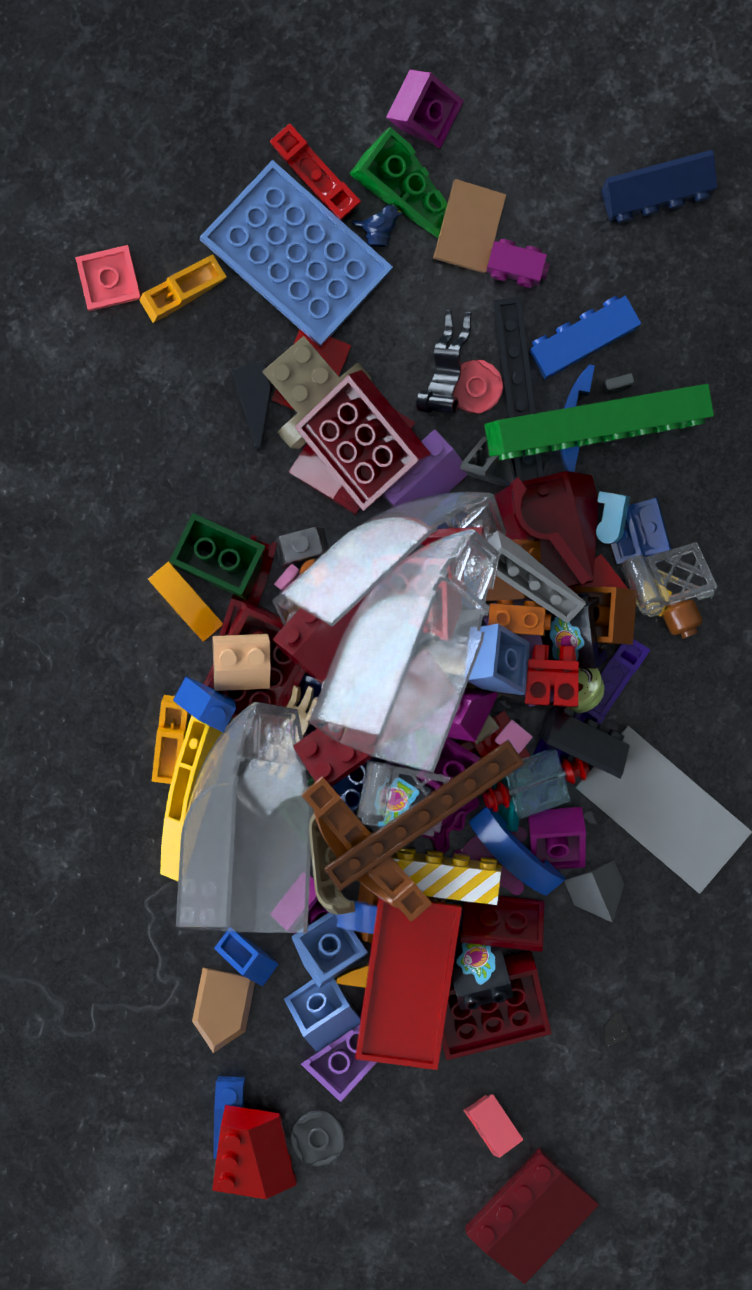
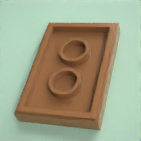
(469, 226)

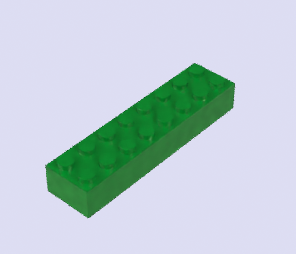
(604, 419)

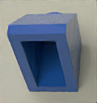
(205, 703)
(246, 957)

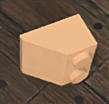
(241, 662)

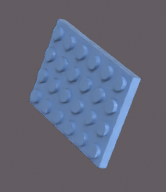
(296, 253)

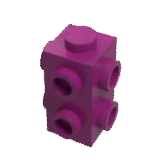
(517, 263)

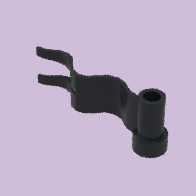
(447, 370)

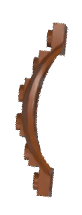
(343, 831)

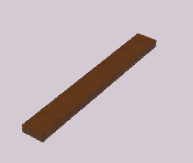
(424, 815)

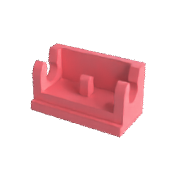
(493, 1125)

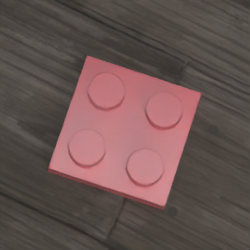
(108, 278)

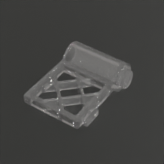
(651, 590)
(380, 791)

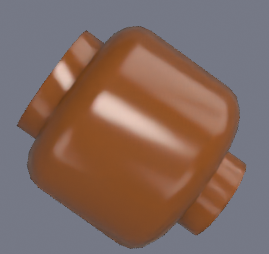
(682, 618)

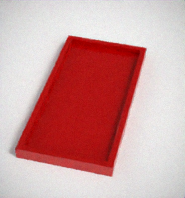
(408, 985)

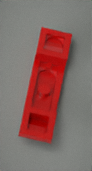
(314, 172)

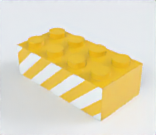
(452, 876)

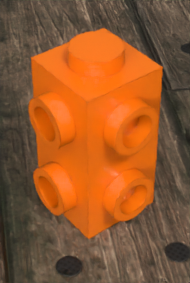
(524, 620)

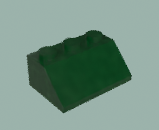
(219, 556)

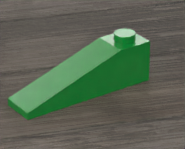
(398, 178)

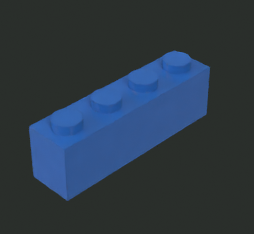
(585, 337)

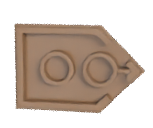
(222, 1006)

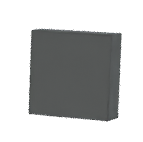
(618, 383)

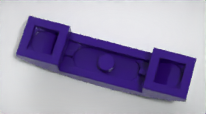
(615, 677)

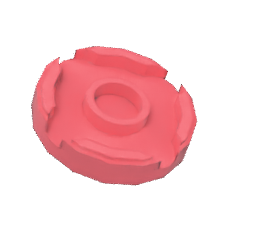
(478, 387)

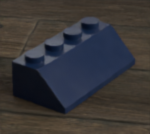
(660, 186)

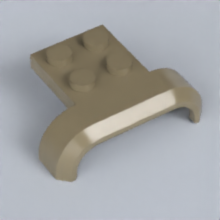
(303, 382)
(325, 889)

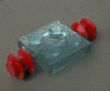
(537, 784)

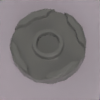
(318, 1138)

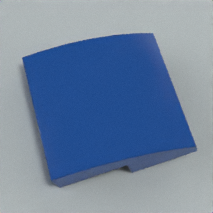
(643, 532)

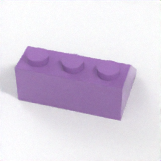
(433, 476)

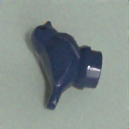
(379, 226)

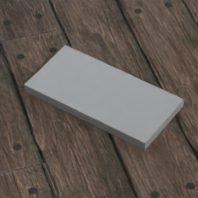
(667, 813)

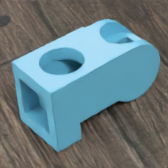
(613, 518)

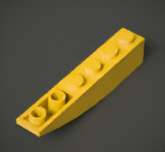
(194, 750)

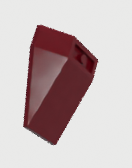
(561, 505)

